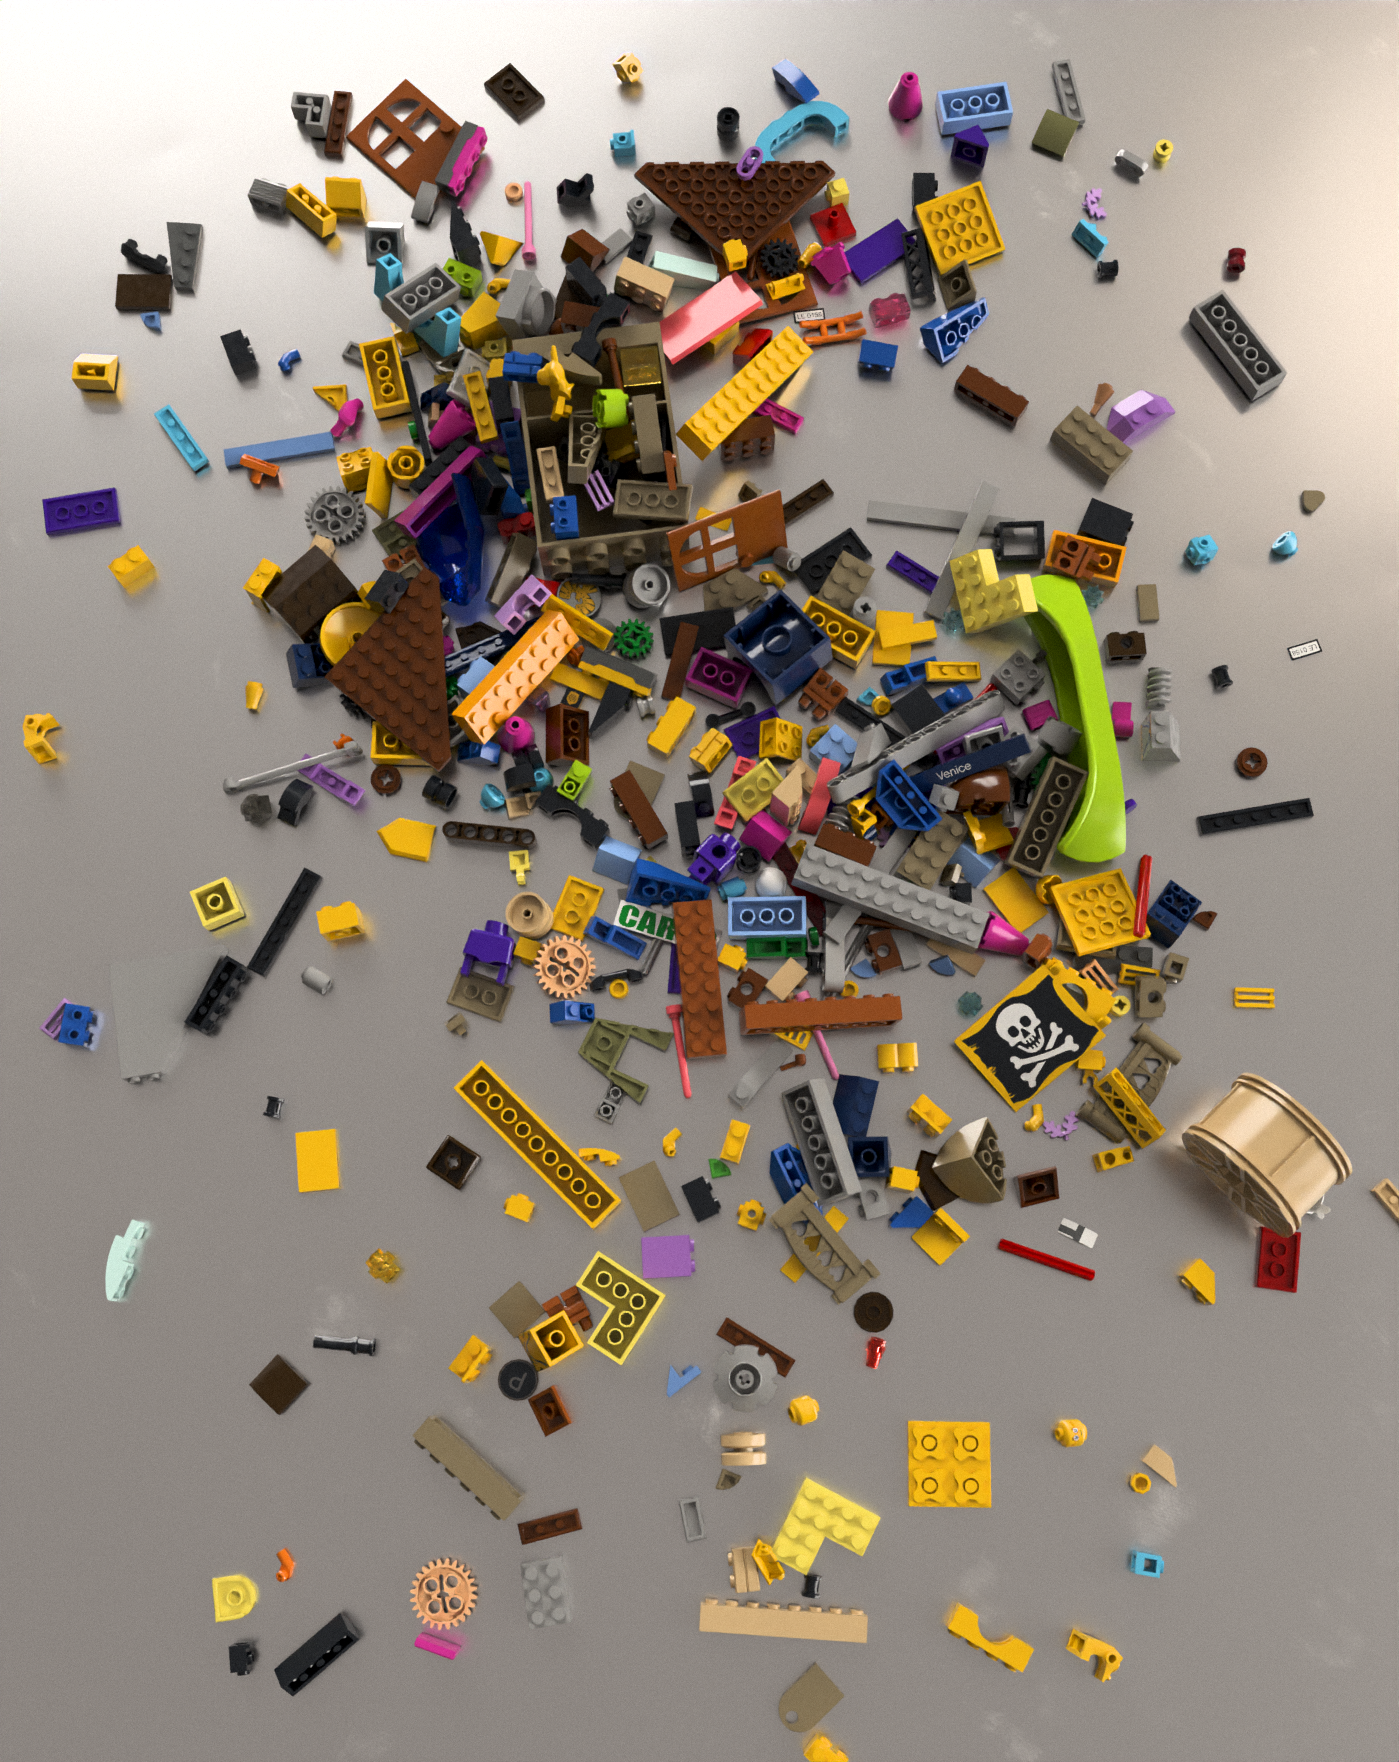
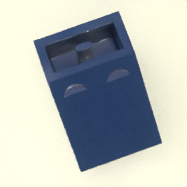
(307, 665)
(1171, 913)

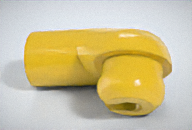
(497, 284)
(772, 577)
(815, 733)
(1037, 1120)
(669, 1142)

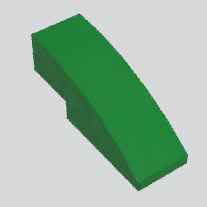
(777, 948)

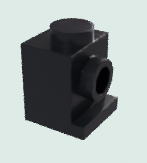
(961, 892)
(241, 1657)

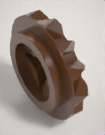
(1256, 756)
(381, 772)

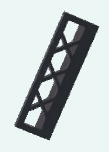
(925, 265)

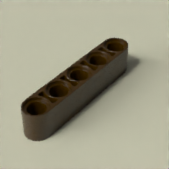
(482, 829)

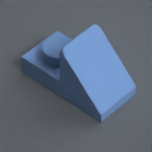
(676, 1383)

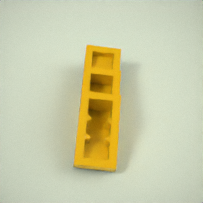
(793, 1267)

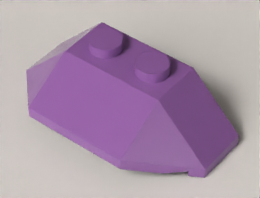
(1137, 415)
(955, 748)

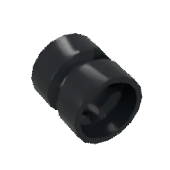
(728, 124)
(531, 755)
(437, 790)
(748, 860)

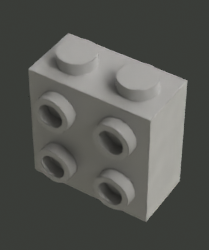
(1018, 677)
(1023, 765)

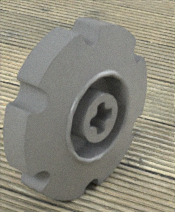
(730, 1384)

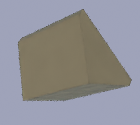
(958, 286)

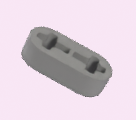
(1131, 162)

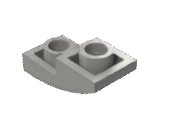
(424, 202)
(906, 948)
(610, 1103)

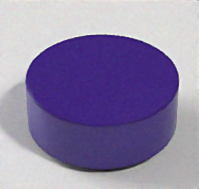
(1129, 806)

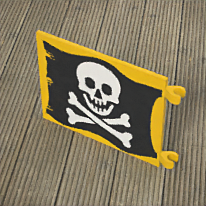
(1030, 1037)

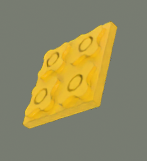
(959, 227)
(1097, 911)
(949, 1464)

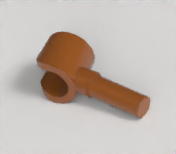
(800, 1060)

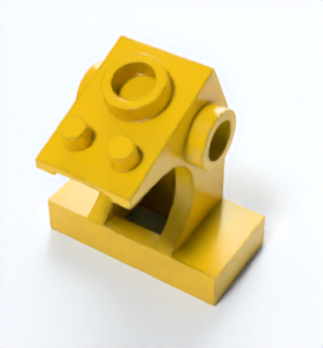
(34, 741)
(1085, 1646)

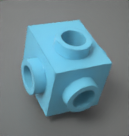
(1201, 550)

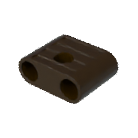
(682, 229)

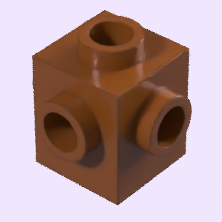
(882, 817)

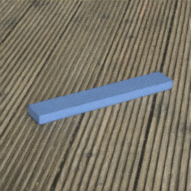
(281, 449)

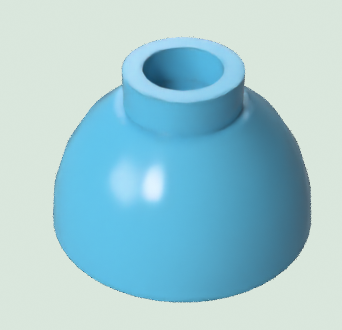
(1286, 544)
(543, 778)
(491, 796)

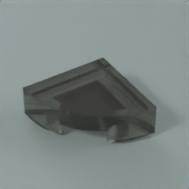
(1040, 657)

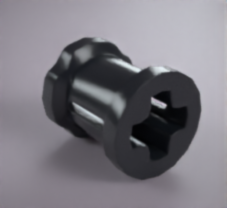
(1107, 268)
(1222, 676)
(814, 961)
(273, 1107)
(812, 1586)

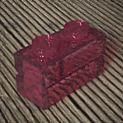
(889, 310)

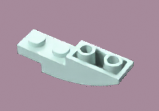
(118, 1268)

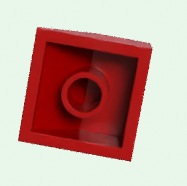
(752, 345)

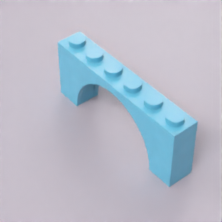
(442, 332)

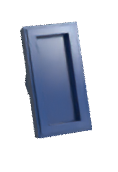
(953, 698)

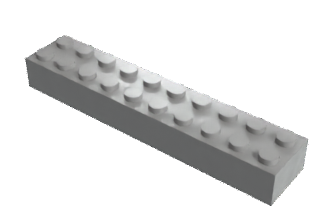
(890, 899)

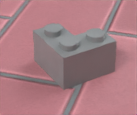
(314, 109)

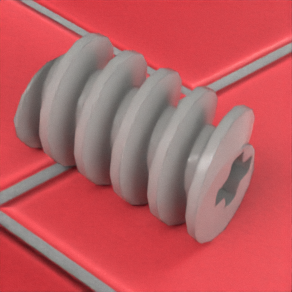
(864, 611)
(1157, 687)
(841, 814)

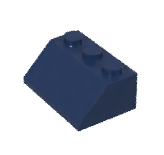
(854, 1104)

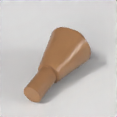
(1103, 393)

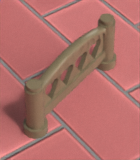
(1148, 1046)
(855, 1273)

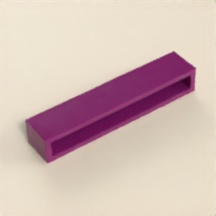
(436, 496)

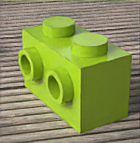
(465, 276)

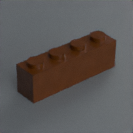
(991, 395)
(638, 809)

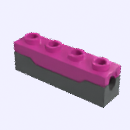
(461, 158)

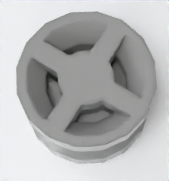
(645, 706)

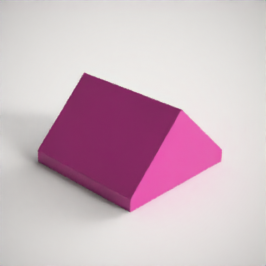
(765, 835)

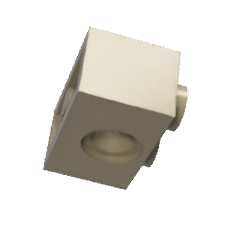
(1144, 986)

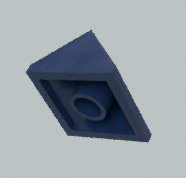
(870, 1155)

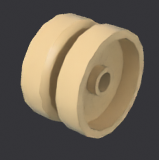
(529, 915)
(743, 1449)

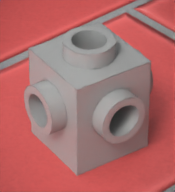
(640, 209)

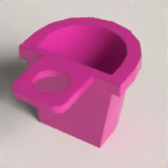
(832, 263)

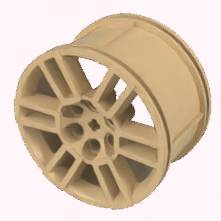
(1267, 1153)

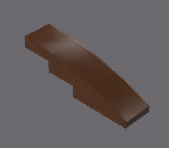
(679, 661)

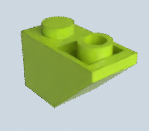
(574, 780)

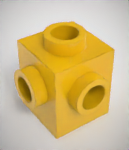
(628, 67)
(748, 1222)

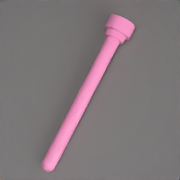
(528, 249)
(820, 1040)

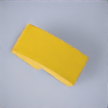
(607, 1157)

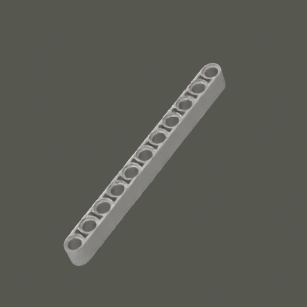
(918, 744)

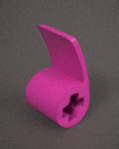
(1121, 719)

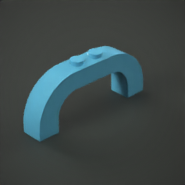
(792, 121)

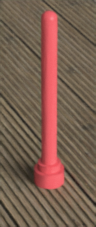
(674, 1013)

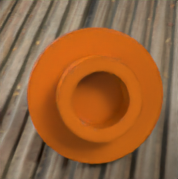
(574, 655)
(340, 744)

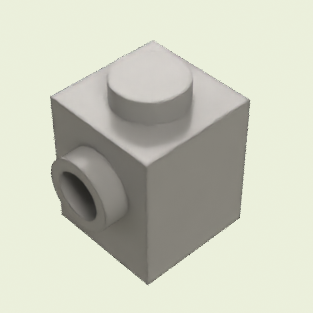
(943, 797)

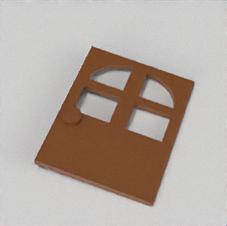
(427, 155)
(804, 299)
(756, 534)

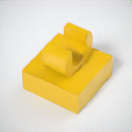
(560, 410)

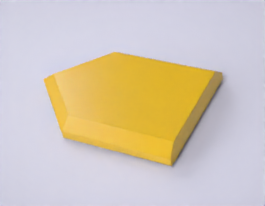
(408, 838)

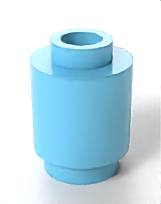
(732, 888)

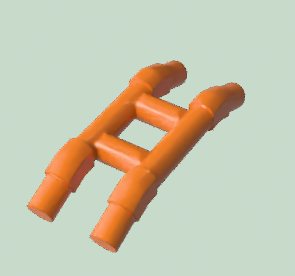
(839, 321)

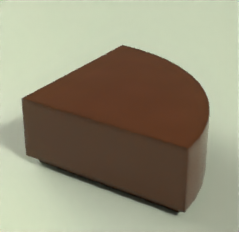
(1204, 919)

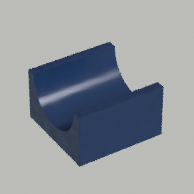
(779, 645)

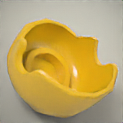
(1043, 885)

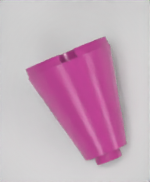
(906, 98)
(451, 425)
(515, 734)
(1002, 937)

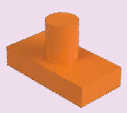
(258, 467)

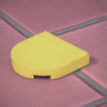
(233, 1597)

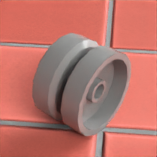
(646, 586)

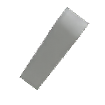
(833, 954)

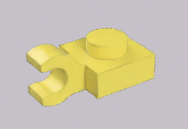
(519, 863)

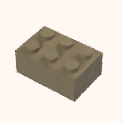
(845, 583)

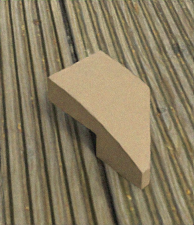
(521, 806)
(1161, 1464)

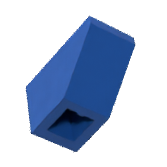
(478, 753)
(571, 1012)
(912, 1216)

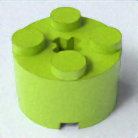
(610, 408)

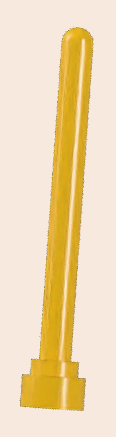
(857, 806)

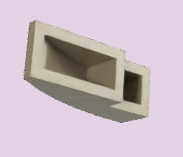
(577, 369)

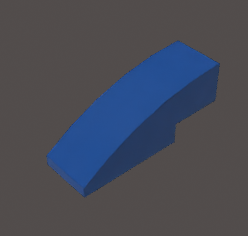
(795, 81)
(906, 677)
(614, 937)

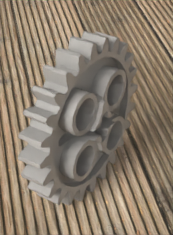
(345, 502)

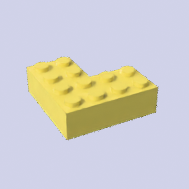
(984, 598)
(629, 1303)
(818, 1515)

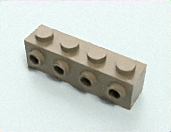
(512, 569)

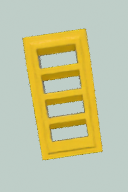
(782, 1036)

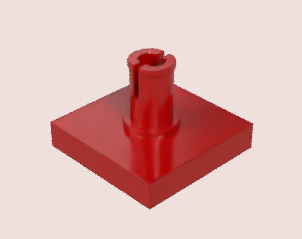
(832, 225)

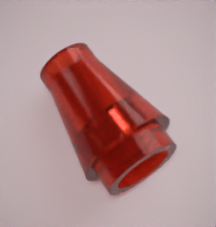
(875, 1351)

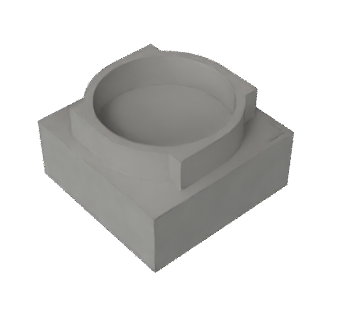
(526, 307)

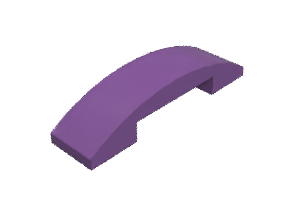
(332, 782)

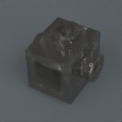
(256, 808)

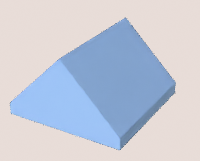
(616, 860)
(973, 866)

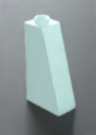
(685, 271)

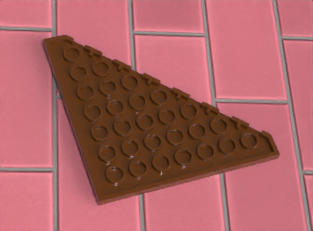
(728, 208)
(400, 672)

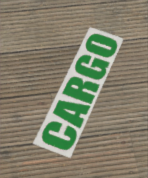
(648, 921)

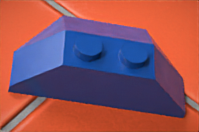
(904, 800)
(789, 1173)

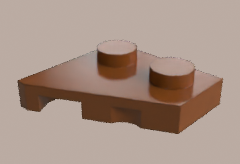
(670, 463)

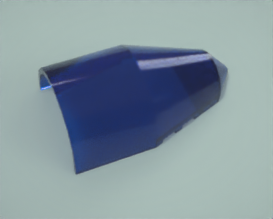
(456, 545)

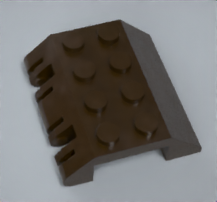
(309, 593)

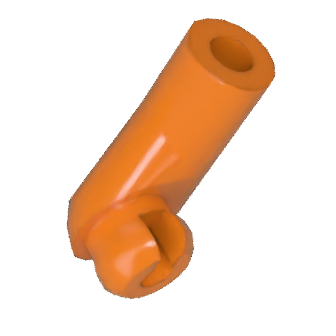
(286, 1566)

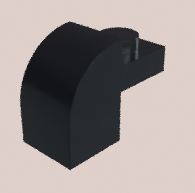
(575, 193)
(519, 778)
(701, 793)
(292, 800)

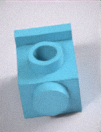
(623, 144)
(1155, 1568)

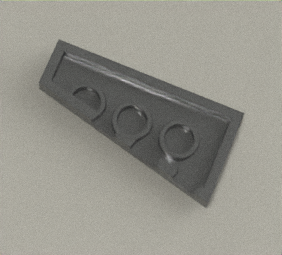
(184, 253)
(1124, 954)

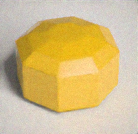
(1140, 1483)

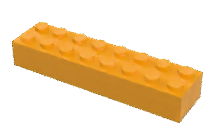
(515, 677)

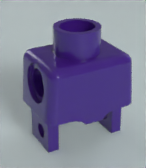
(714, 858)
(490, 948)

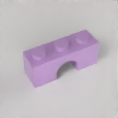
(512, 612)

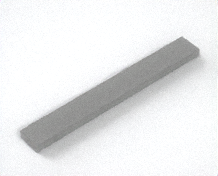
(930, 517)
(963, 545)
(884, 863)

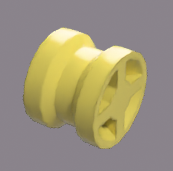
(1159, 154)
(1115, 1009)

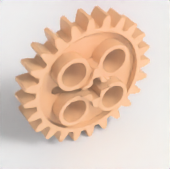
(556, 982)
(425, 1596)

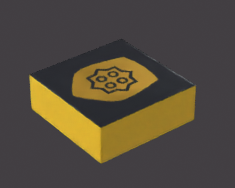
(573, 698)

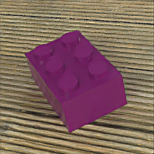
(718, 677)

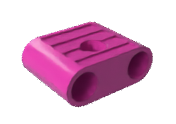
(1038, 713)

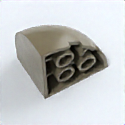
(973, 1164)

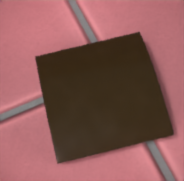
(278, 1384)

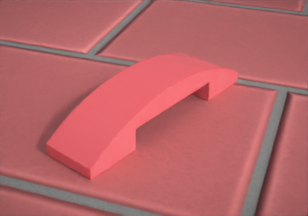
(819, 797)
(727, 815)

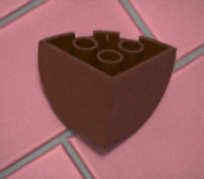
(982, 792)

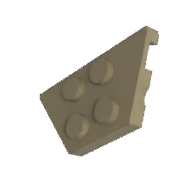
(731, 590)

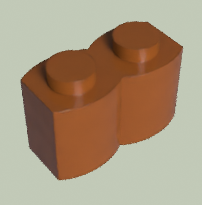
(1037, 951)

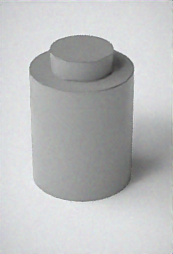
(787, 558)
(316, 980)

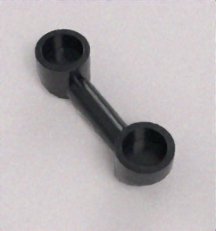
(746, 710)
(599, 982)

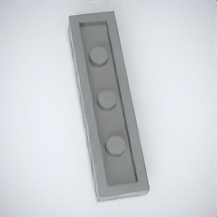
(1068, 90)

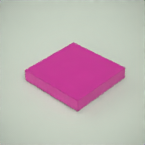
(437, 1645)

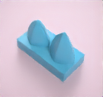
(1090, 238)

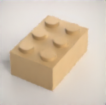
(643, 284)

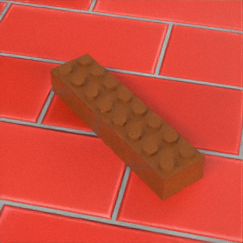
(699, 979)
(820, 1015)

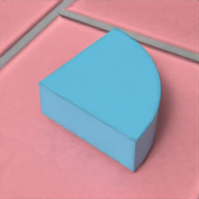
(867, 697)

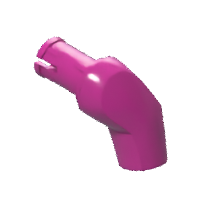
(347, 416)

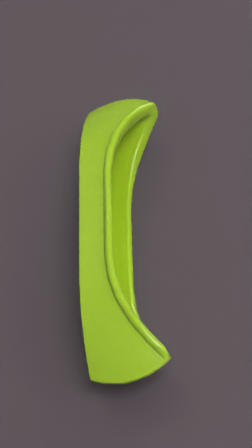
(1067, 635)

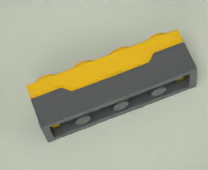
(618, 671)

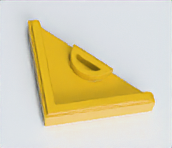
(333, 394)

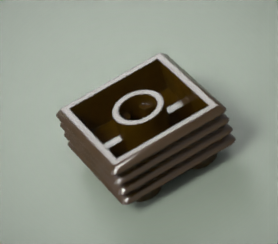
(449, 1150)

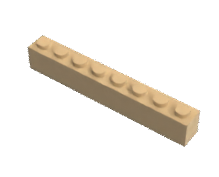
(783, 1622)

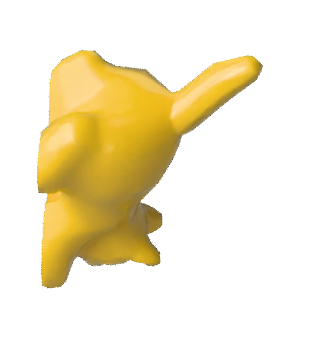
(554, 376)

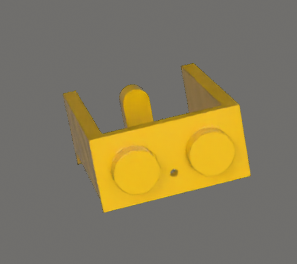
(259, 580)

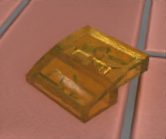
(640, 366)

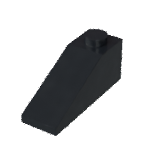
(611, 707)

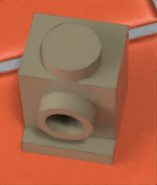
(1177, 962)

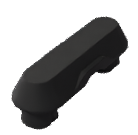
(129, 250)

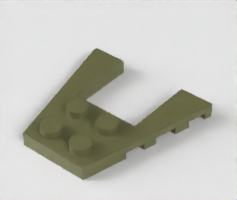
(604, 1047)

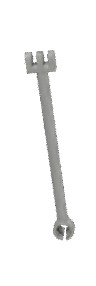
(350, 748)

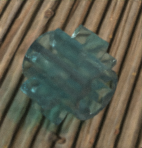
(1094, 592)
(950, 624)
(970, 1003)

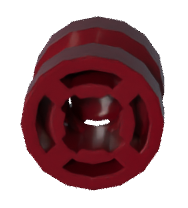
(1236, 260)

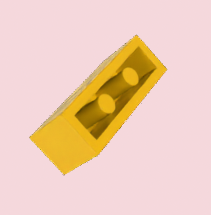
(311, 210)
(671, 727)

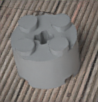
(1059, 735)

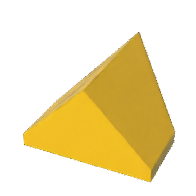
(499, 248)

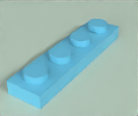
(181, 437)

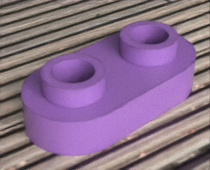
(749, 164)

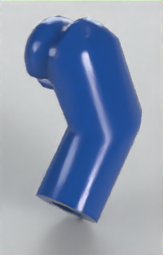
(286, 358)

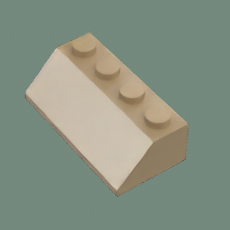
(787, 798)

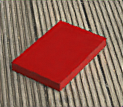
(1277, 1261)

